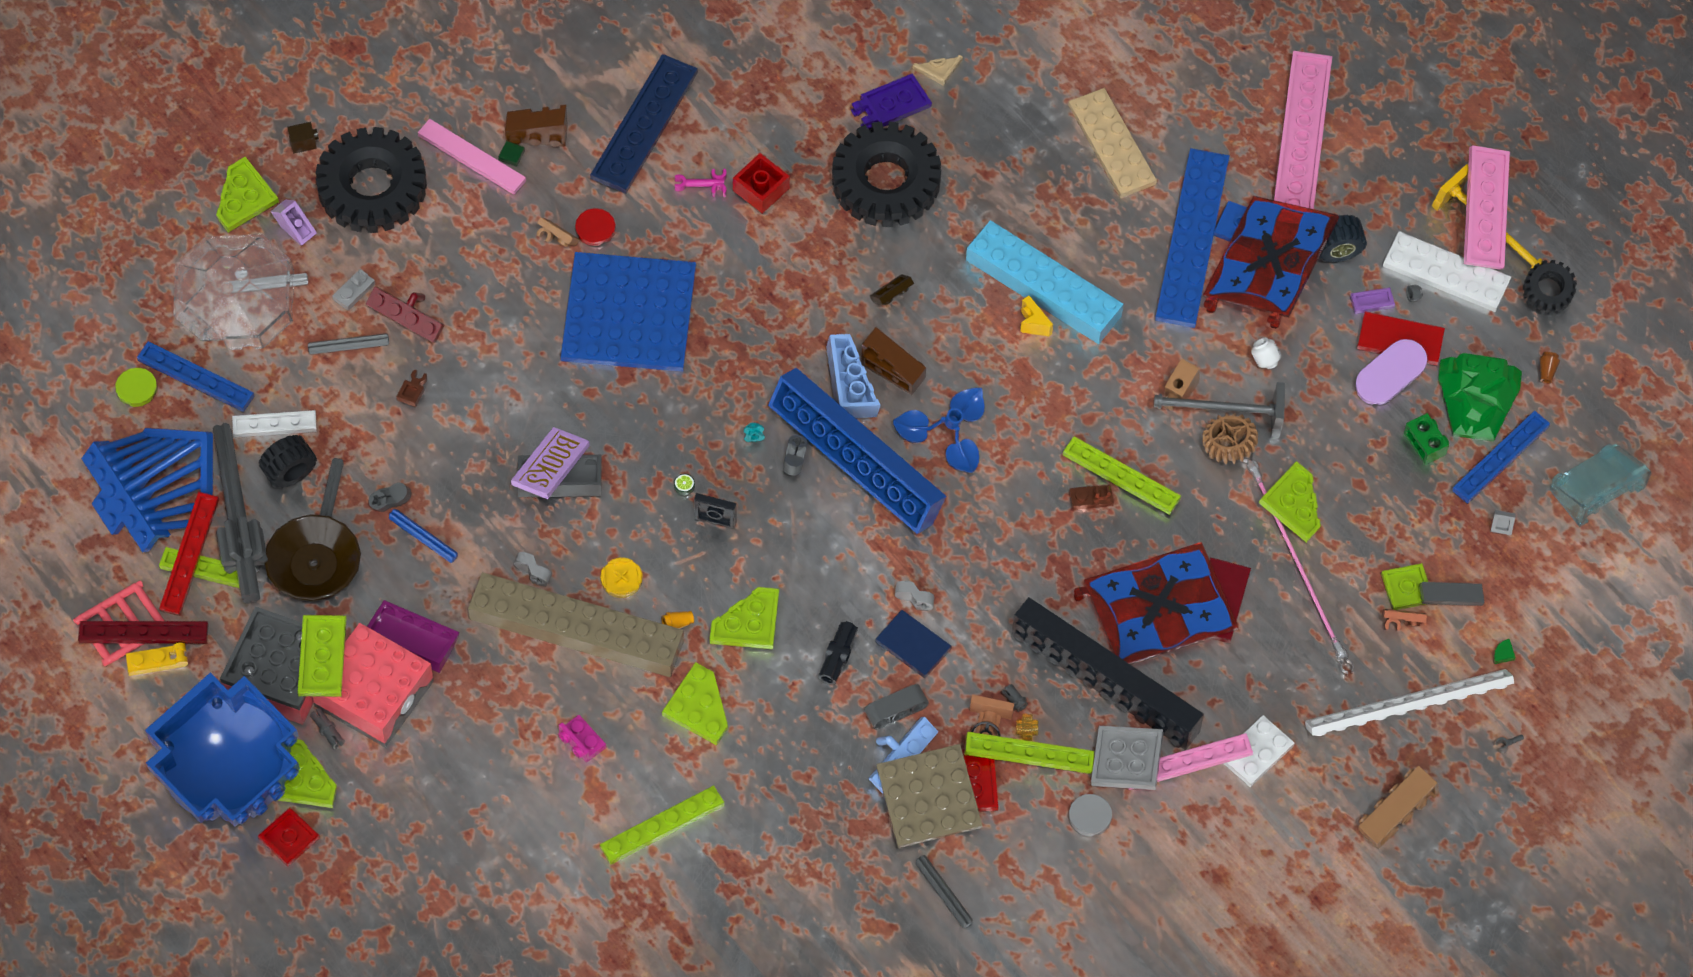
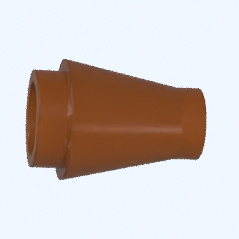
(1548, 366)

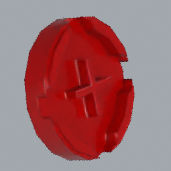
(595, 227)

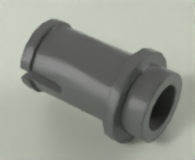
(1015, 697)

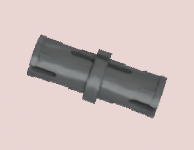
(327, 728)

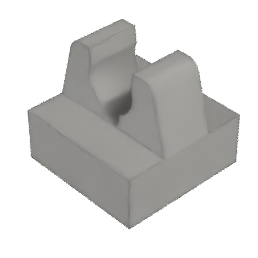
(1503, 522)

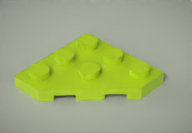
(243, 195)
(1294, 502)
(748, 621)
(698, 705)
(312, 783)

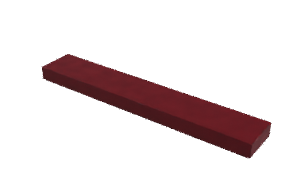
(144, 632)

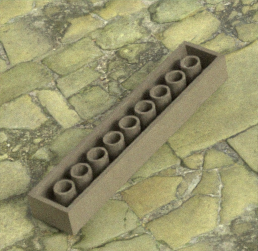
(576, 624)

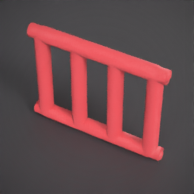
(119, 599)

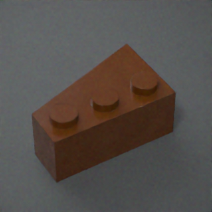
(537, 127)
(892, 362)

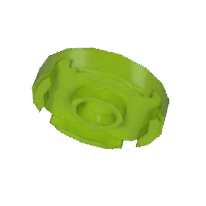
(136, 387)

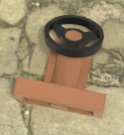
(990, 714)

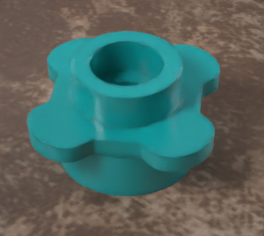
(754, 432)

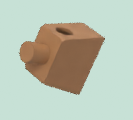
(1182, 381)

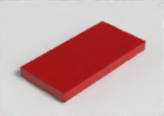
(1382, 331)

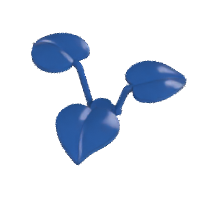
(964, 405)

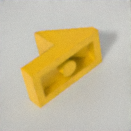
(1036, 321)

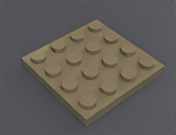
(929, 796)

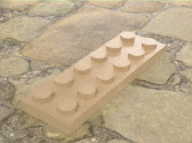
(1112, 143)

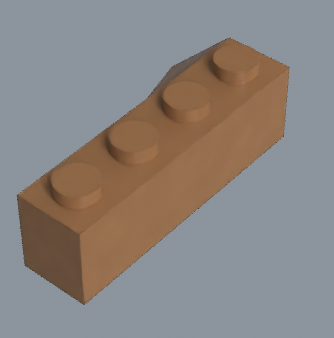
(1398, 806)

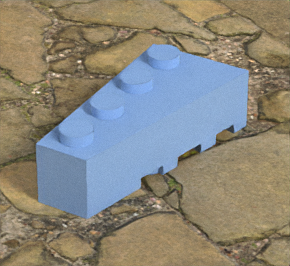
(849, 378)

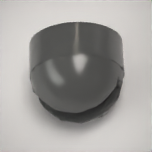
(1413, 292)

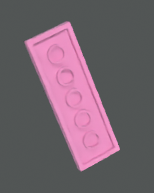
(1486, 207)

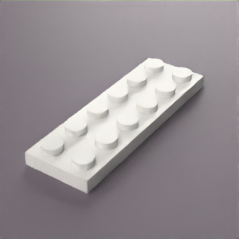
(1446, 271)

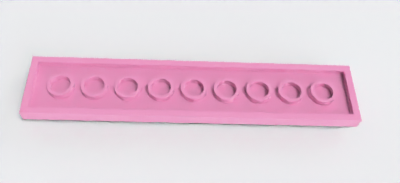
(1303, 129)

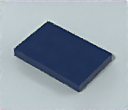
(913, 643)

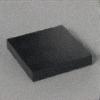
(715, 511)

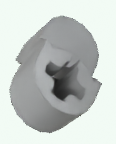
(527, 563)
(920, 599)

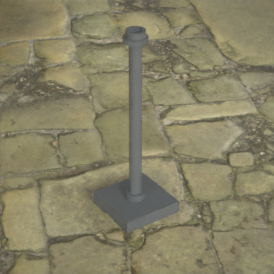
(1274, 409)

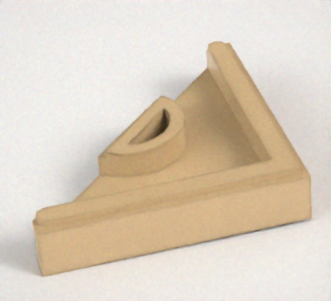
(938, 69)

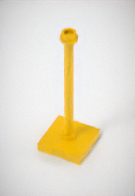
(1453, 188)

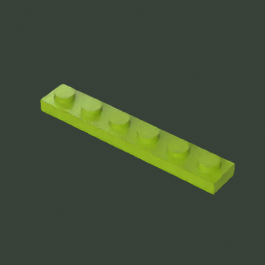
(1121, 475)
(1029, 752)
(662, 825)

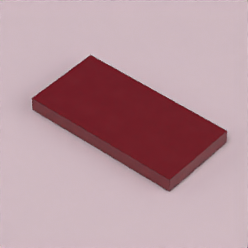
(1233, 581)

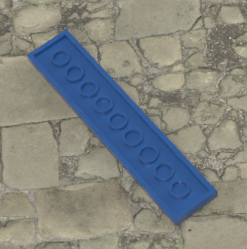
(1192, 238)

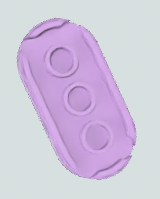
(1391, 372)

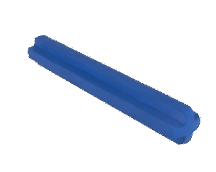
(423, 535)

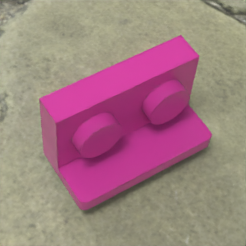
(582, 738)

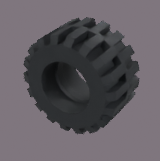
(1560, 276)
(287, 461)

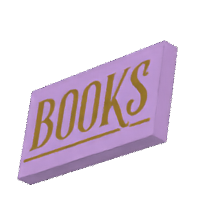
(550, 463)

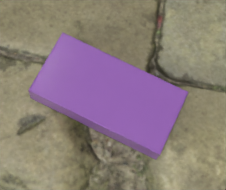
(1372, 300)

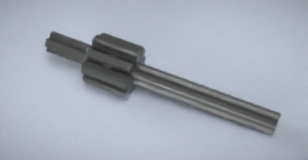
(240, 541)

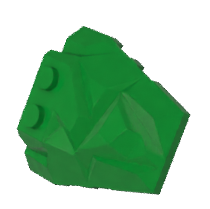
(1478, 394)

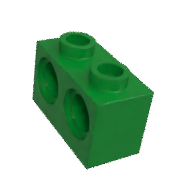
(1422, 440)

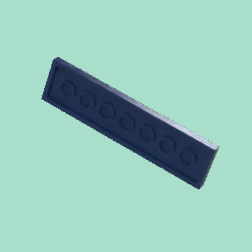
(644, 123)

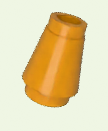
(678, 619)

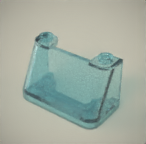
(1599, 482)

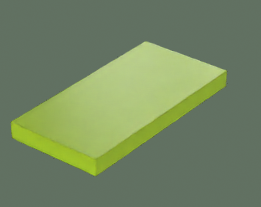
(322, 655)

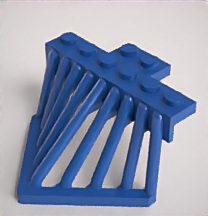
(123, 491)

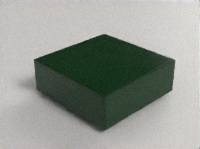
(511, 153)

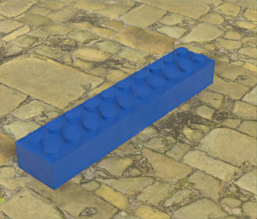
(857, 450)

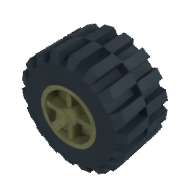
(1345, 240)

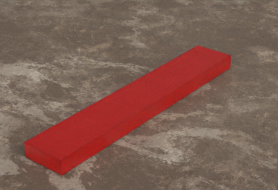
(189, 554)

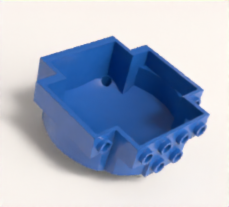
(223, 751)

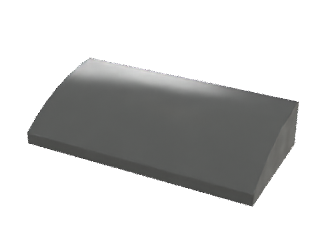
(582, 480)

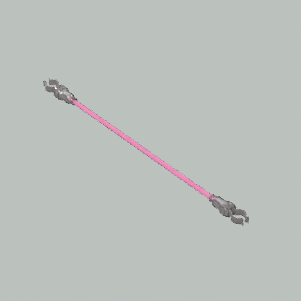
(1340, 652)

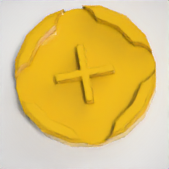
(621, 577)

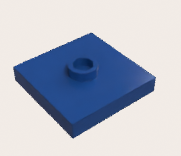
(1229, 220)

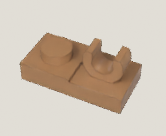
(552, 229)

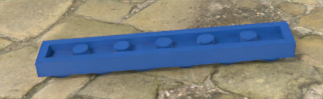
(195, 376)
(1501, 457)

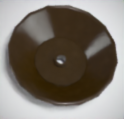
(309, 541)

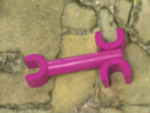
(716, 182)

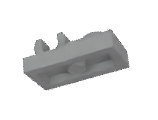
(353, 289)

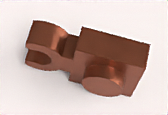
(412, 391)

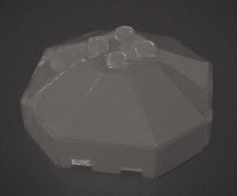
(234, 290)

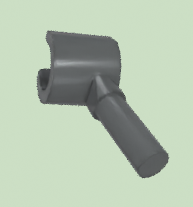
(1508, 742)

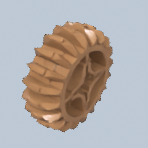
(1230, 438)

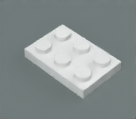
(1268, 747)

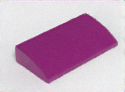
(415, 633)

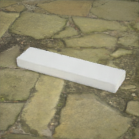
(274, 423)

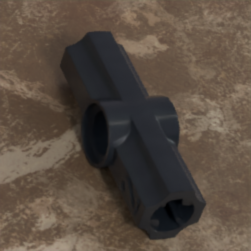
(838, 652)

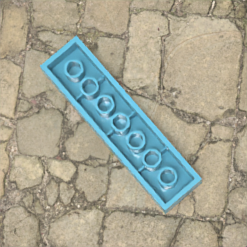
(1045, 281)

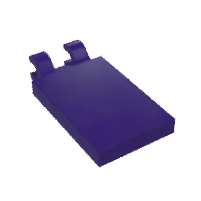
(892, 102)

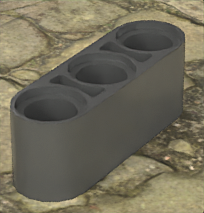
(896, 706)

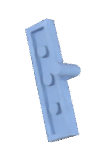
(911, 744)

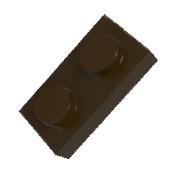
(889, 291)

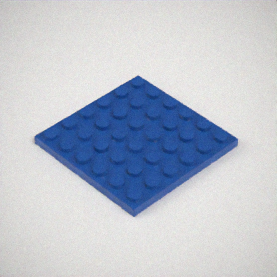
(628, 311)

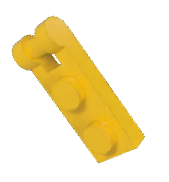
(156, 659)

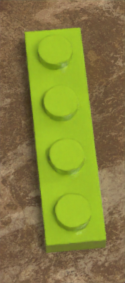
(207, 568)

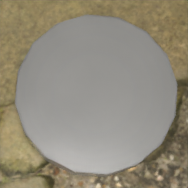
(1090, 815)

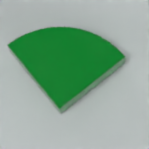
(1504, 652)

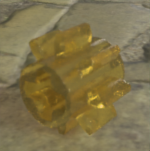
(1027, 727)

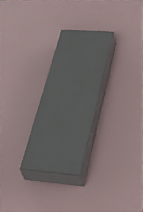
(1452, 593)

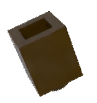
(302, 137)

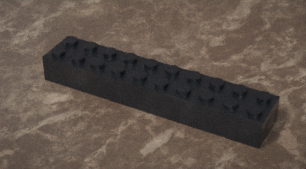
(1106, 673)

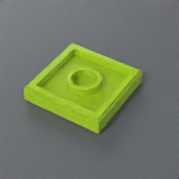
(1404, 586)

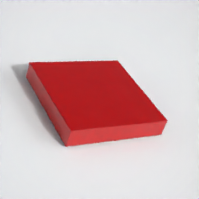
(288, 836)

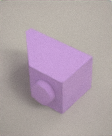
(293, 221)

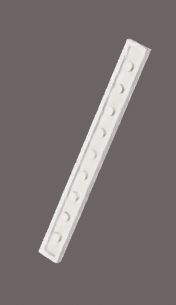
(1417, 700)

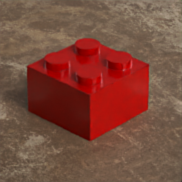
(761, 183)

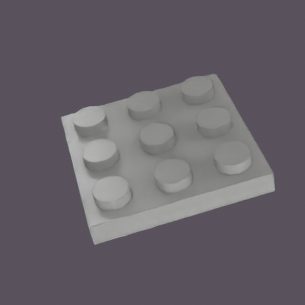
(1127, 757)

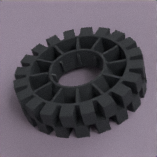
(892, 146)
(371, 151)

